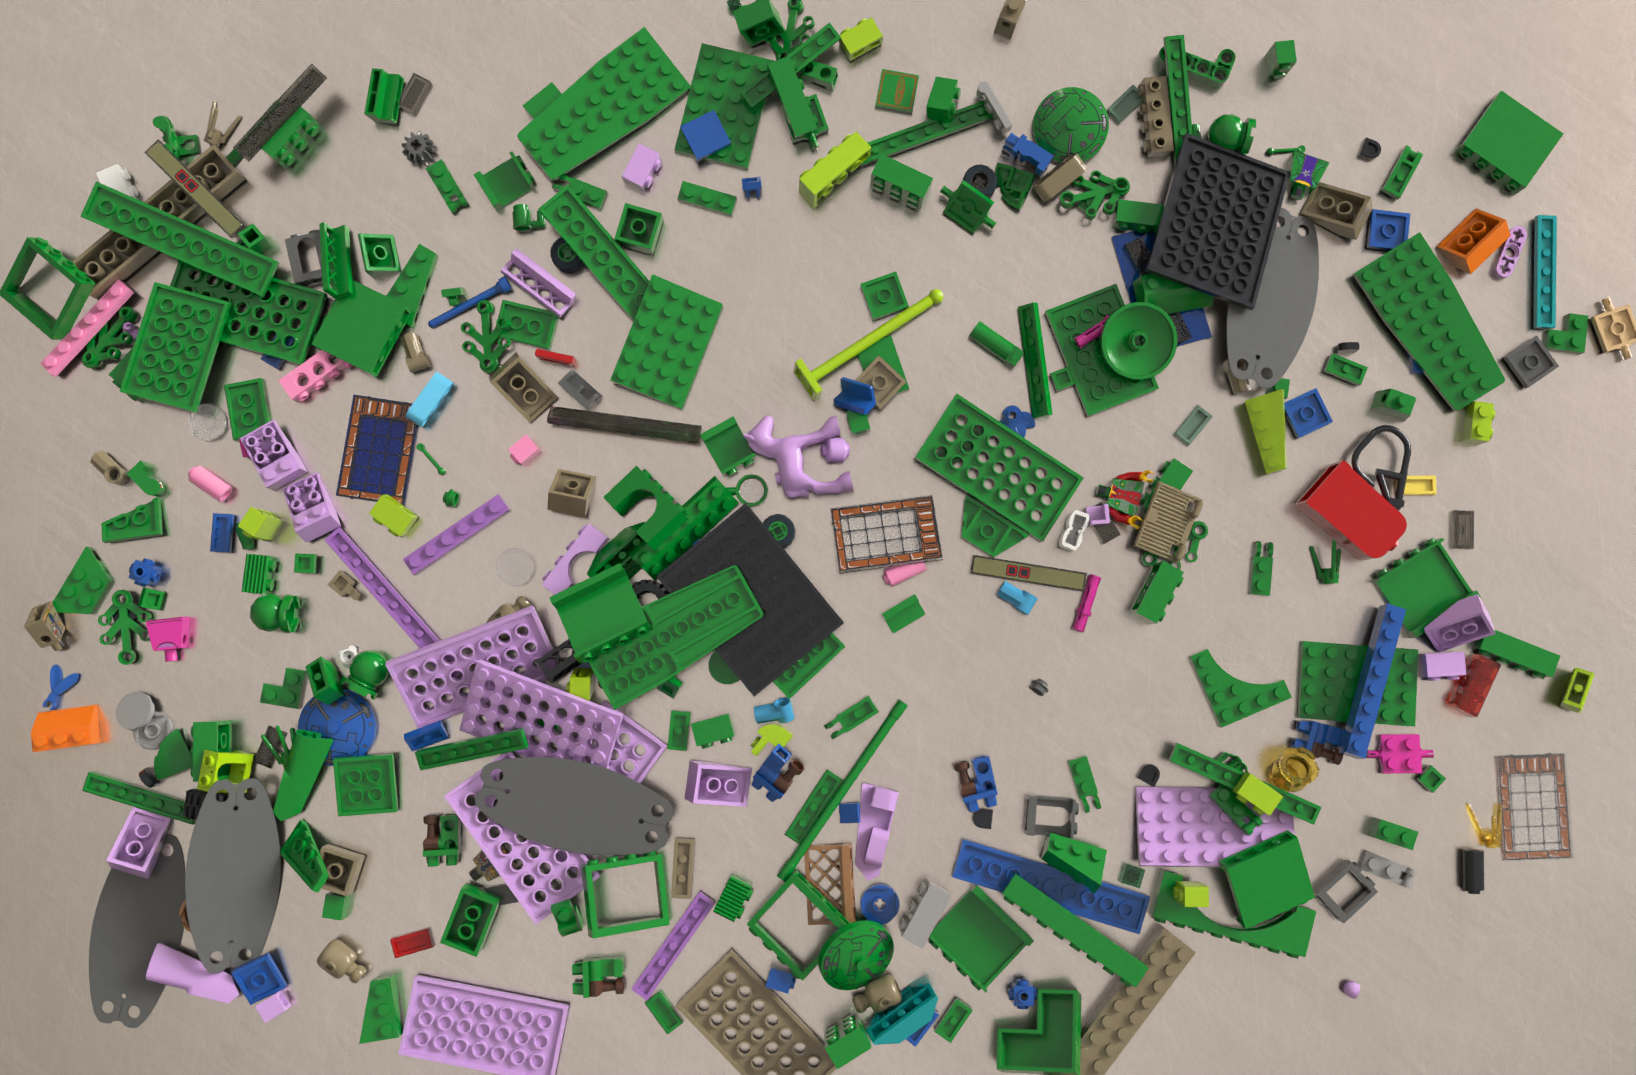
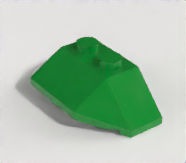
(618, 552)

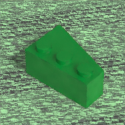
(1076, 859)
(382, 1011)

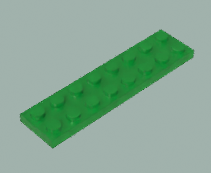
(596, 249)

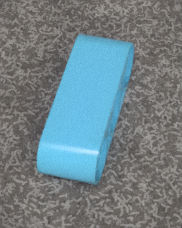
(429, 399)

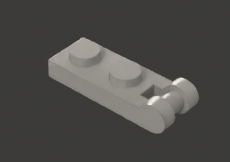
(993, 107)
(1387, 869)

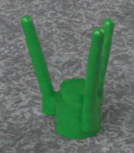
(1331, 574)
(285, 754)

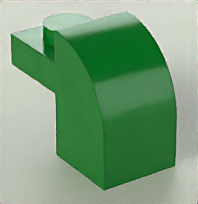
(252, 239)
(567, 918)

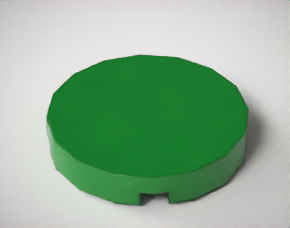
(720, 670)

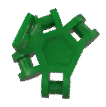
(173, 142)

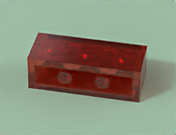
(1474, 685)

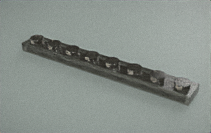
(624, 424)

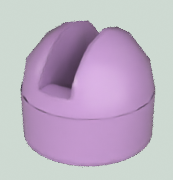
(1351, 989)

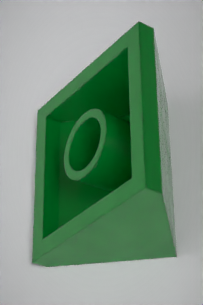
(379, 254)

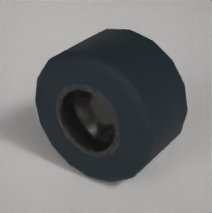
(983, 177)

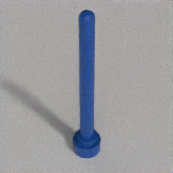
(501, 286)

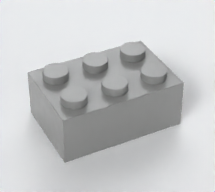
(924, 913)

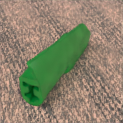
(300, 773)

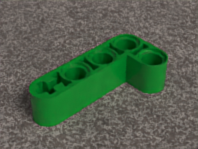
(1210, 68)

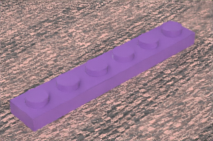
(456, 534)
(673, 945)

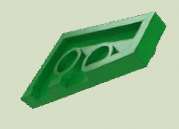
(139, 523)

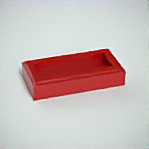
(555, 357)
(412, 942)

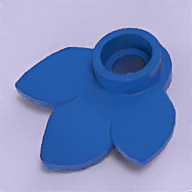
(1020, 422)

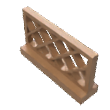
(846, 877)

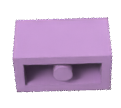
(641, 167)
(1442, 664)

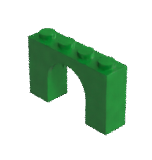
(667, 515)

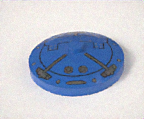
(346, 721)

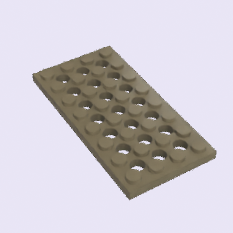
(758, 1020)

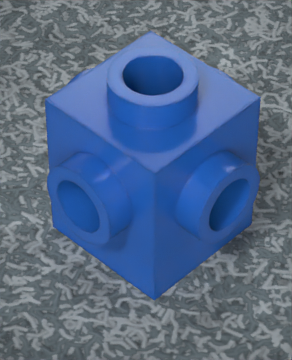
(144, 572)
(1017, 988)

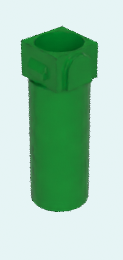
(996, 343)

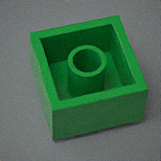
(758, 21)
(639, 228)

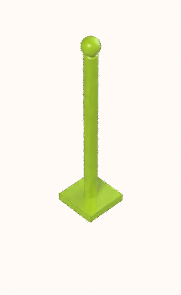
(810, 378)

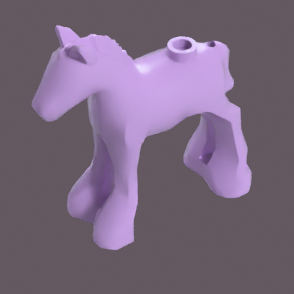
(790, 459)

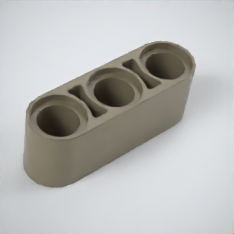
(1060, 177)

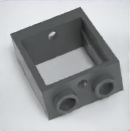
(1321, 889)

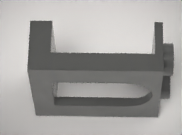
(300, 278)
(1067, 830)

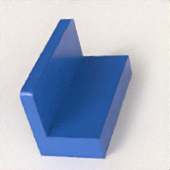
(855, 396)

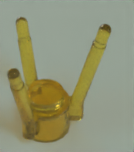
(1492, 836)

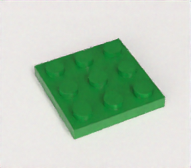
(365, 784)

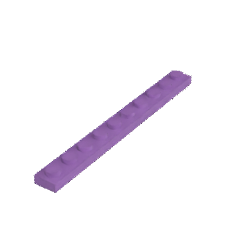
(383, 591)

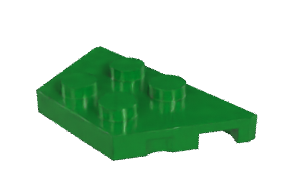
(987, 529)
(83, 586)

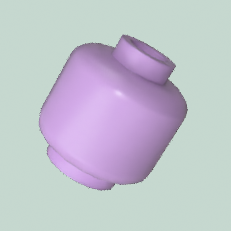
(835, 449)

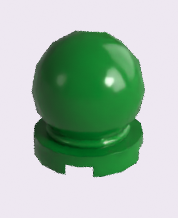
(1232, 132)
(273, 612)
(366, 673)

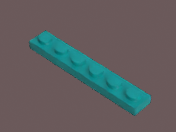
(1545, 272)

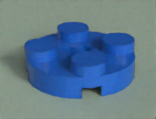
(883, 892)

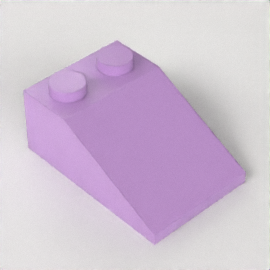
(1460, 624)
(717, 784)
(139, 843)

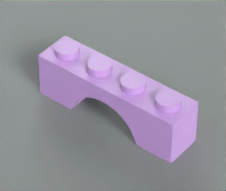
(589, 540)

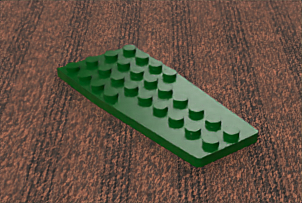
(604, 105)
(1431, 321)
(681, 632)

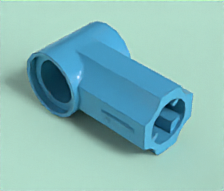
(1022, 600)
(779, 710)

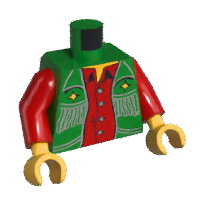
(1124, 496)

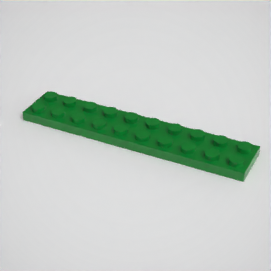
(179, 239)

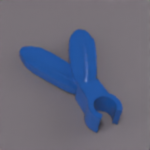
(58, 685)

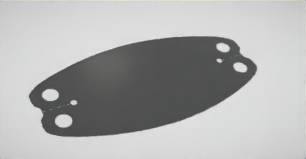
(1282, 306)
(574, 806)
(232, 874)
(126, 928)

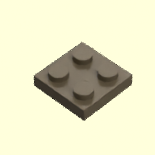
(884, 379)

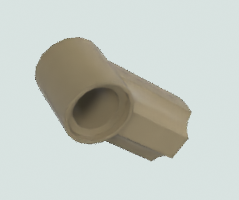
(416, 357)
(1237, 384)
(109, 468)

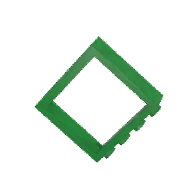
(10, 289)
(817, 899)
(596, 931)

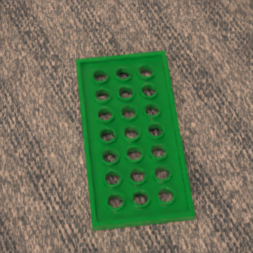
(259, 343)
(1022, 448)

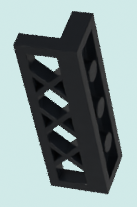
(561, 668)

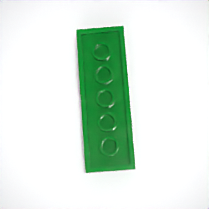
(703, 513)

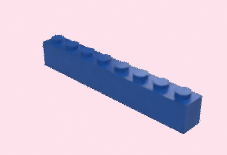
(1372, 681)

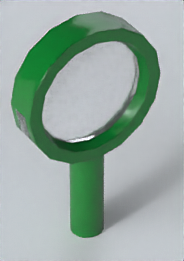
(750, 490)

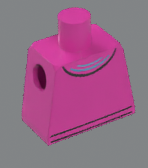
(169, 635)

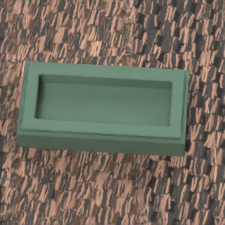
(1124, 105)
(1192, 425)

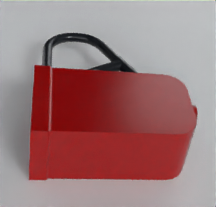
(1351, 508)

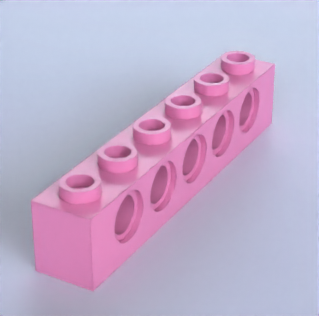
(308, 369)

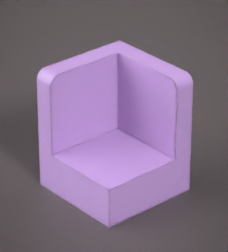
(1098, 515)
(273, 1006)

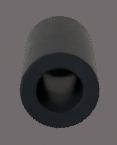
(1473, 870)

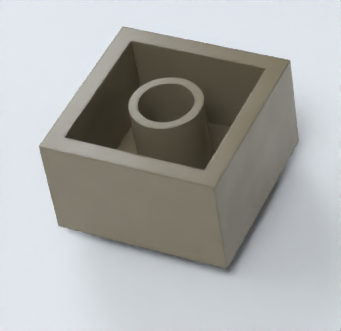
(342, 868)

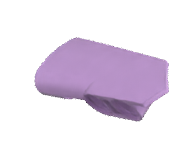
(874, 829)
(185, 972)

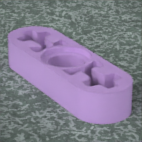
(1502, 257)

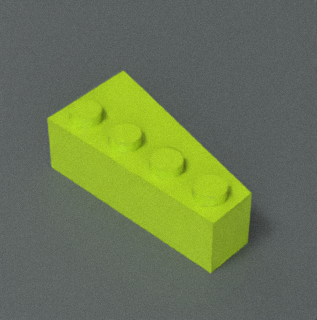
(833, 168)
(1268, 424)

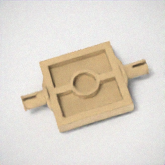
(1615, 328)

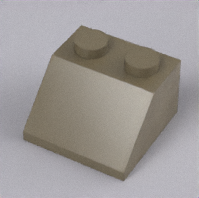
(571, 493)

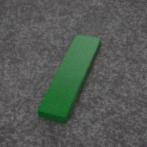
(813, 806)

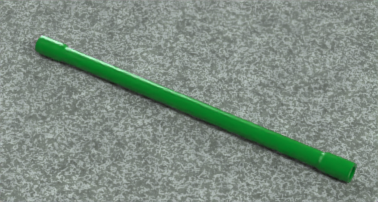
(791, 864)

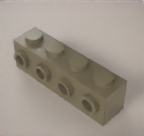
(1156, 116)

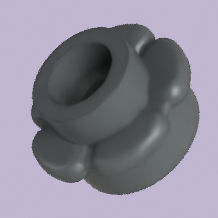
(1039, 687)

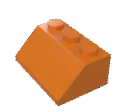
(1474, 240)
(66, 728)

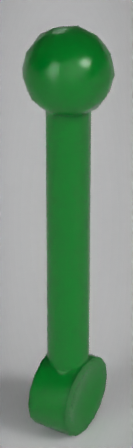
(1270, 151)
(421, 447)

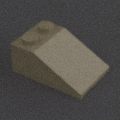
(1338, 209)
(522, 387)

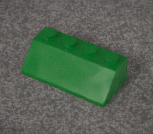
(1169, 295)

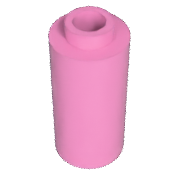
(209, 483)
(898, 574)

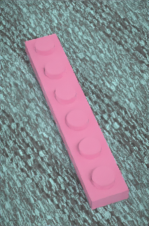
(87, 328)

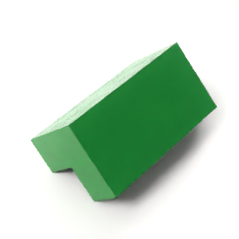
(383, 96)

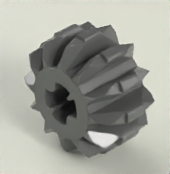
(415, 141)

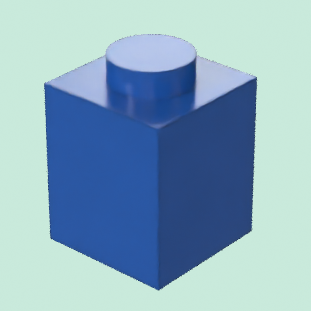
(780, 979)

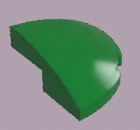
(1013, 184)
(172, 756)

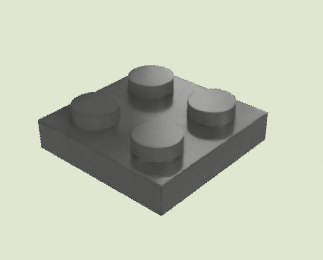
(1531, 362)

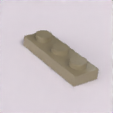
(682, 868)

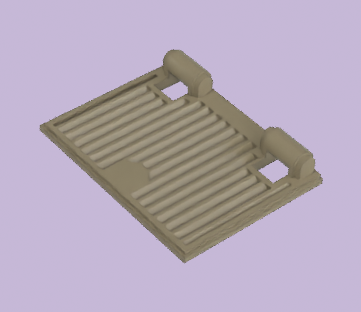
(1167, 522)

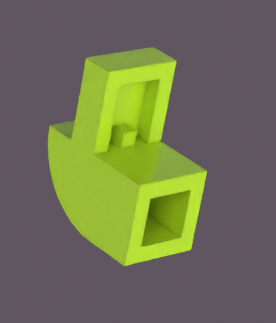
(771, 733)

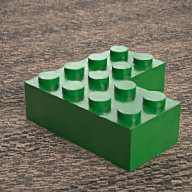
(1055, 1043)

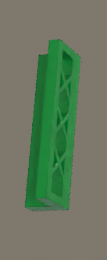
(338, 260)

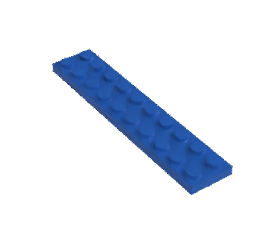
(995, 868)

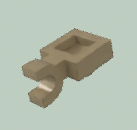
(343, 585)

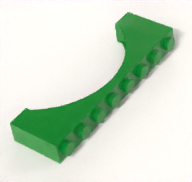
(1286, 933)

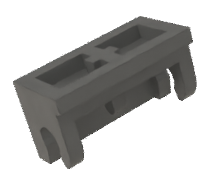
(580, 389)

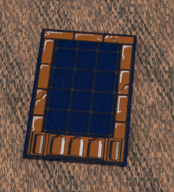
(377, 450)

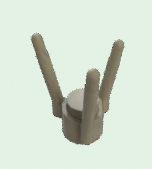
(213, 135)

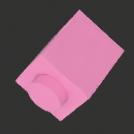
(523, 450)

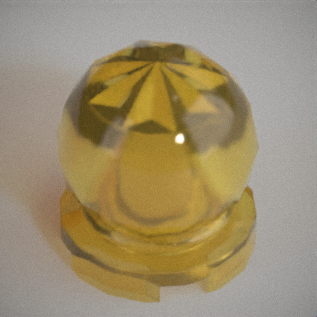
(1295, 769)

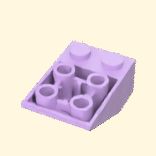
(273, 456)
(311, 508)

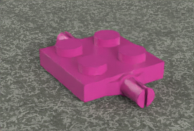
(1400, 754)

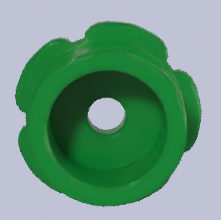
(451, 498)

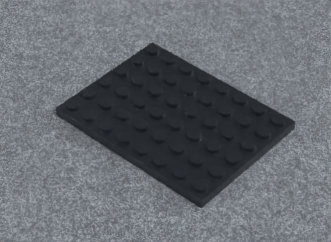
(1218, 222)
(792, 607)

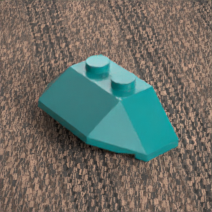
(906, 1018)

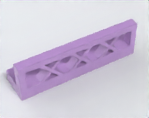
(541, 277)

